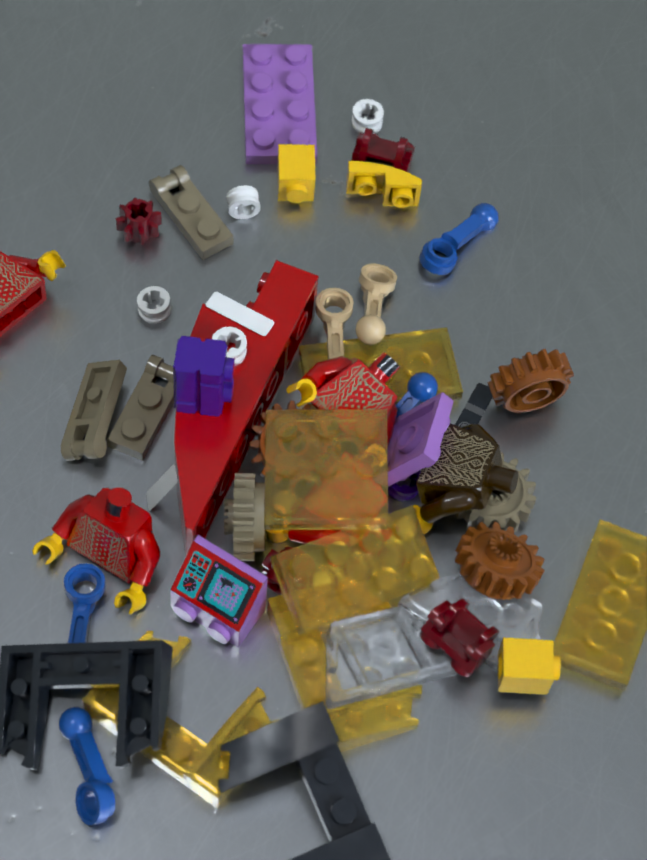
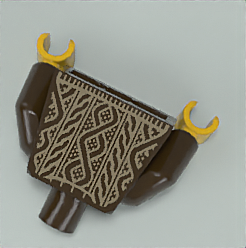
(462, 475)

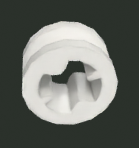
(369, 107)
(243, 202)
(160, 313)
(236, 336)

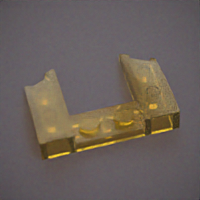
(306, 664)
(181, 752)

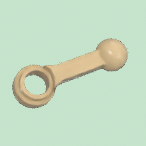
(376, 284)
(334, 322)

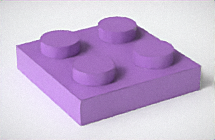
(418, 438)

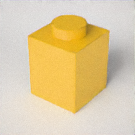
(296, 172)
(527, 666)

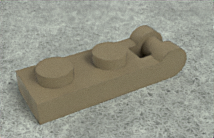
(191, 213)
(93, 410)
(144, 411)

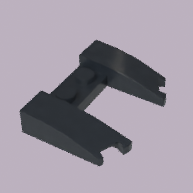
(135, 667)
(312, 743)

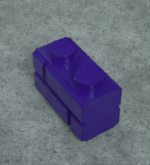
(202, 376)

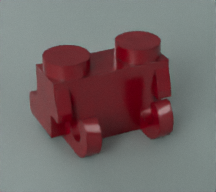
(371, 146)
(459, 636)

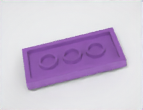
(277, 99)

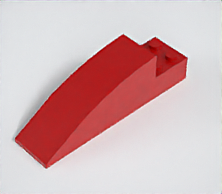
(214, 447)

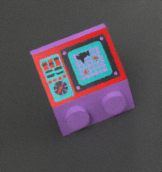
(218, 592)

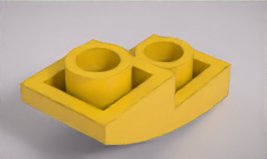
(395, 185)

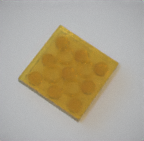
(326, 470)

